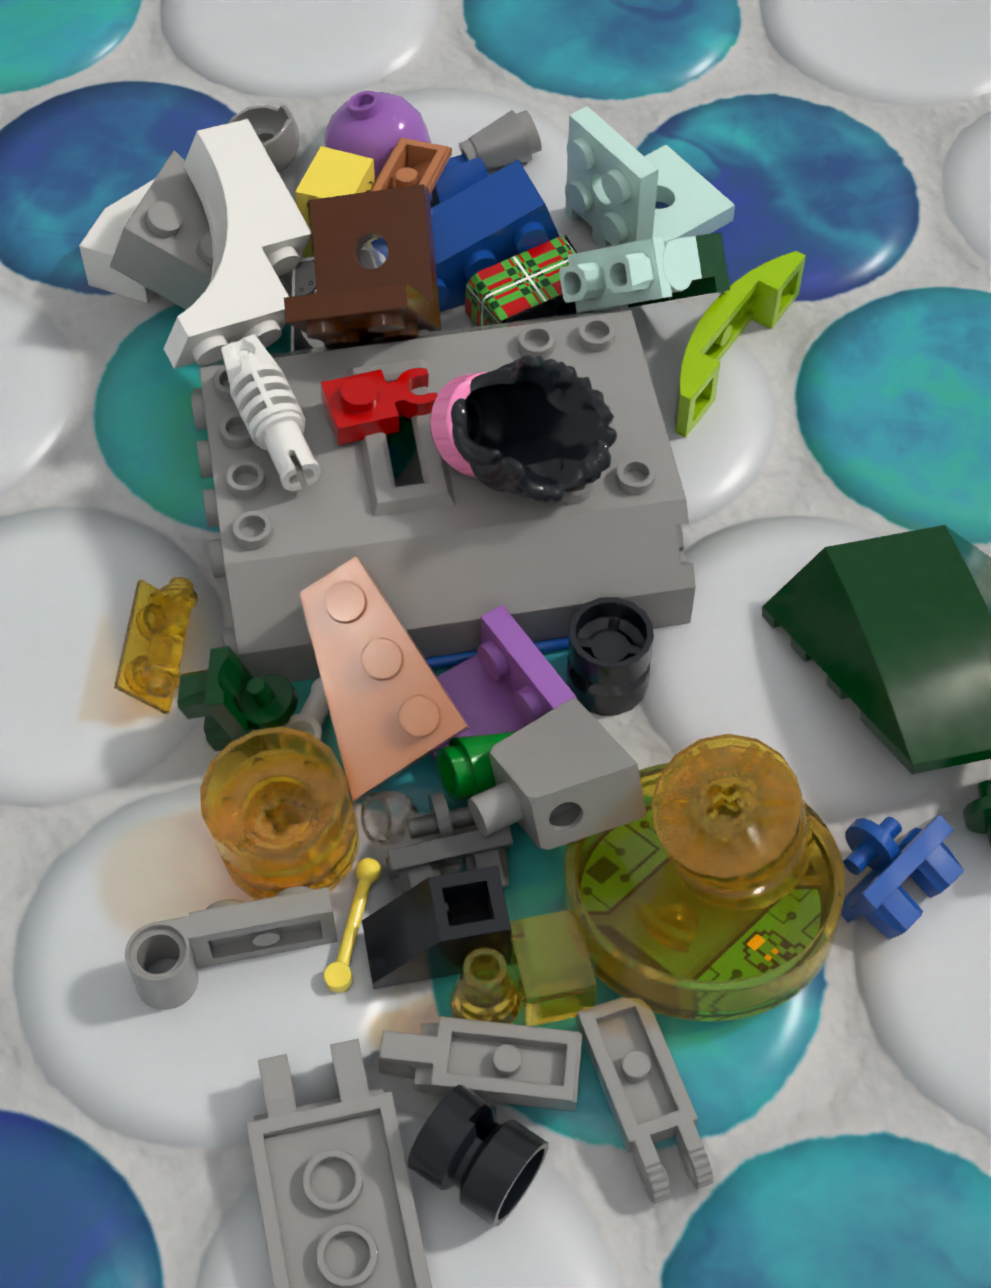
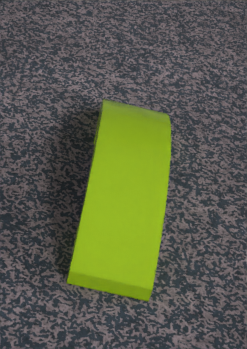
(756, 296)

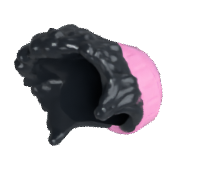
(525, 428)

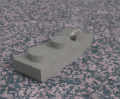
(643, 1091)

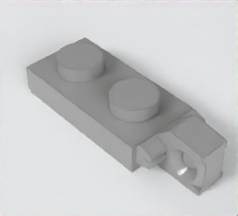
(490, 1059)

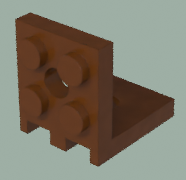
(365, 302)

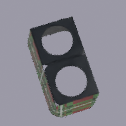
(521, 286)

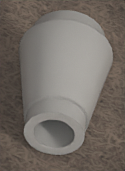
(504, 141)

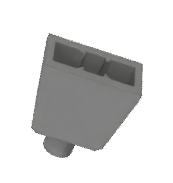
(560, 780)

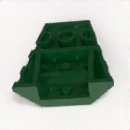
(903, 637)

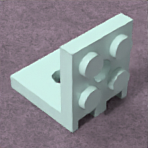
(619, 188)

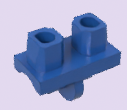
(916, 855)

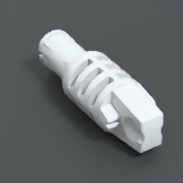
(269, 410)

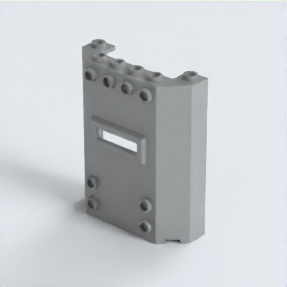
(449, 543)

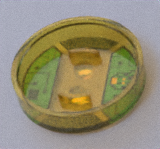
(679, 952)

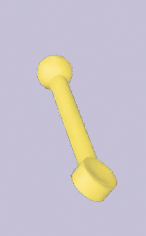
(338, 974)

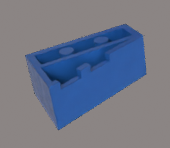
(484, 228)

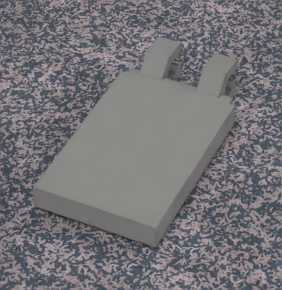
(335, 1183)

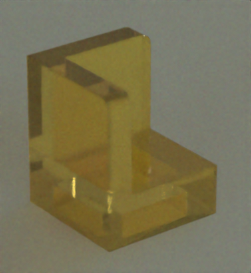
(551, 968)

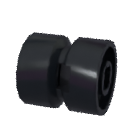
(609, 655)
(477, 1154)

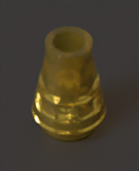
(485, 989)

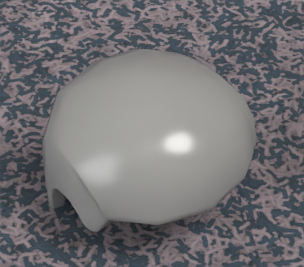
(275, 130)

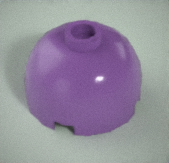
(372, 126)

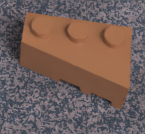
(375, 680)

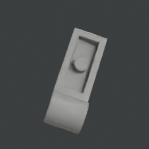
(224, 934)

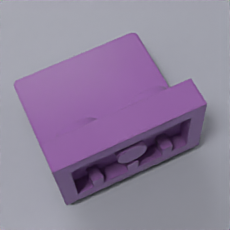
(505, 682)

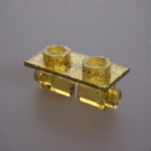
(155, 642)

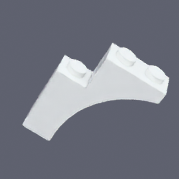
(254, 241)

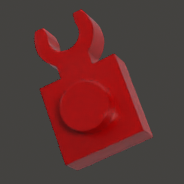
(370, 405)

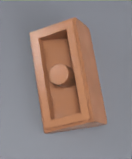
(413, 164)

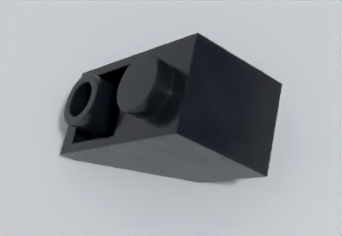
(437, 927)

